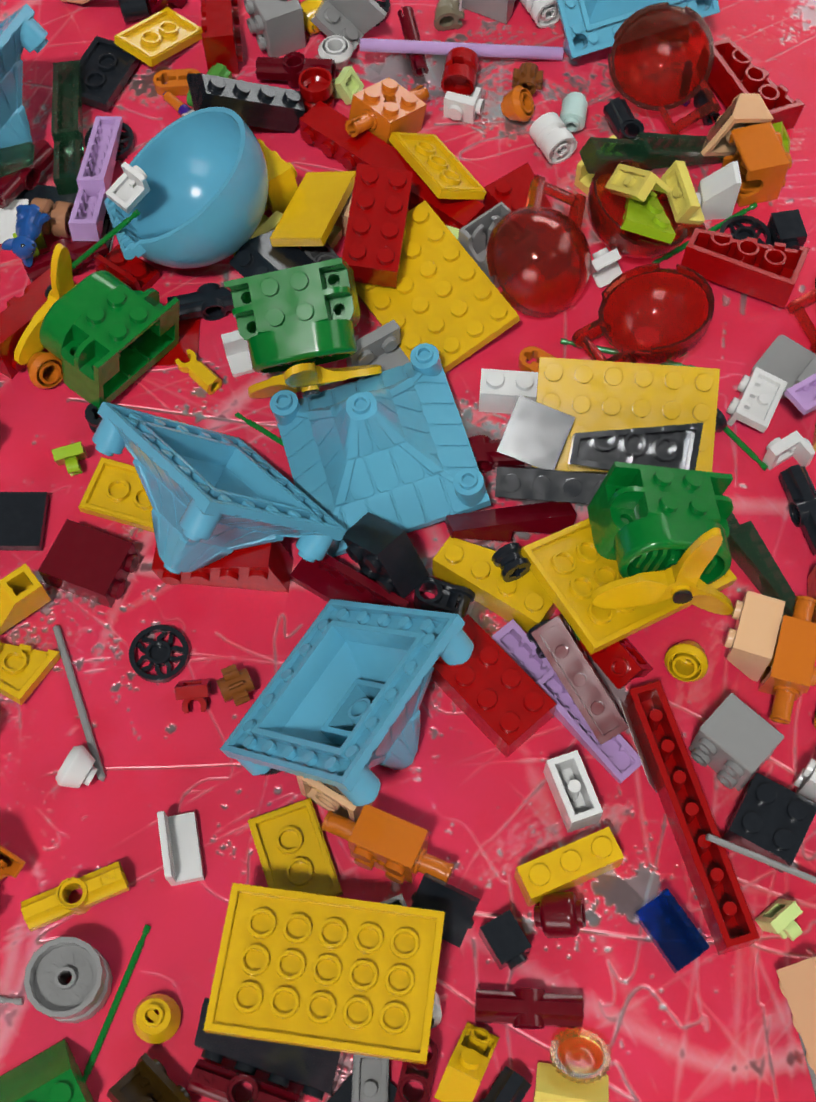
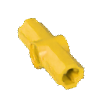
(54, 903)

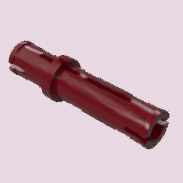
(411, 32)

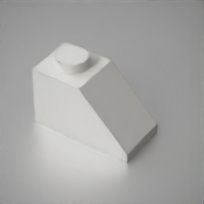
(719, 192)

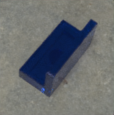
(671, 931)

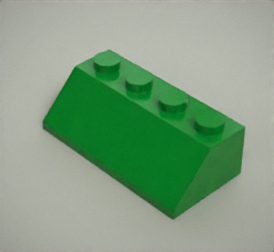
(46, 1078)

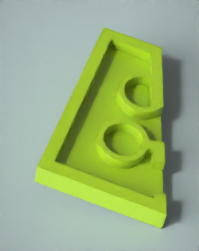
(648, 219)

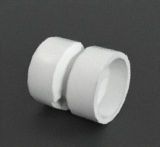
(543, 12)
(553, 138)

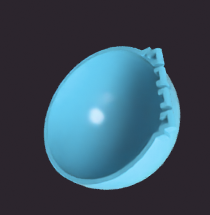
(203, 195)

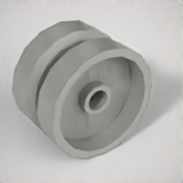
(47, 978)

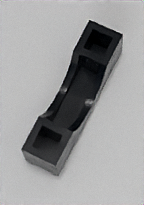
(547, 484)

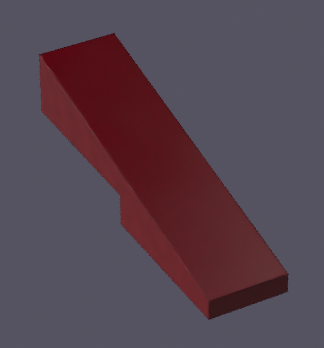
(501, 522)

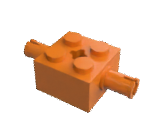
(387, 109)
(792, 661)
(387, 844)

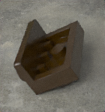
(147, 1083)

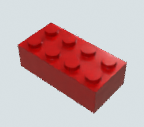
(377, 224)
(495, 692)

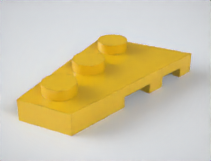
(23, 669)

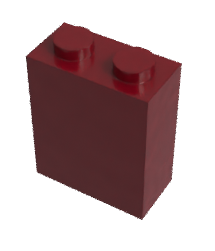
(89, 563)

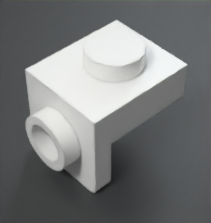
(463, 107)
(129, 188)
(605, 266)
(791, 445)

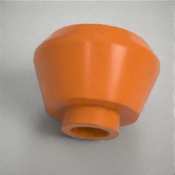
(518, 104)
(45, 370)

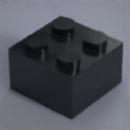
(385, 555)
(770, 820)

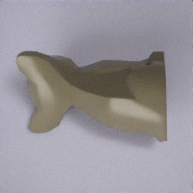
(448, 15)

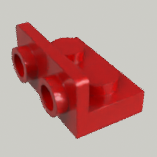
(133, 272)
(621, 662)

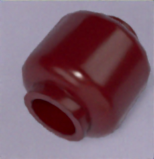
(560, 915)

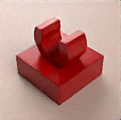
(193, 690)

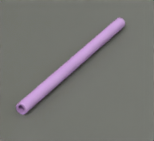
(443, 48)

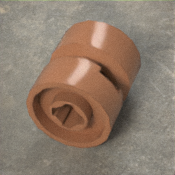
(59, 216)

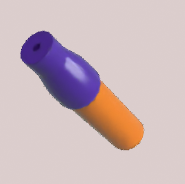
(178, 105)

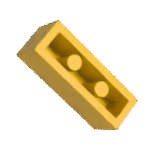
(569, 866)

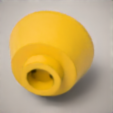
(686, 661)
(163, 1026)

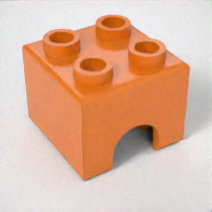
(760, 161)

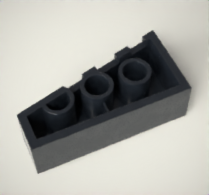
(655, 446)

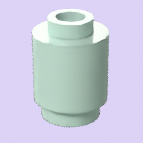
(574, 111)

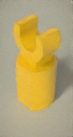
(200, 373)

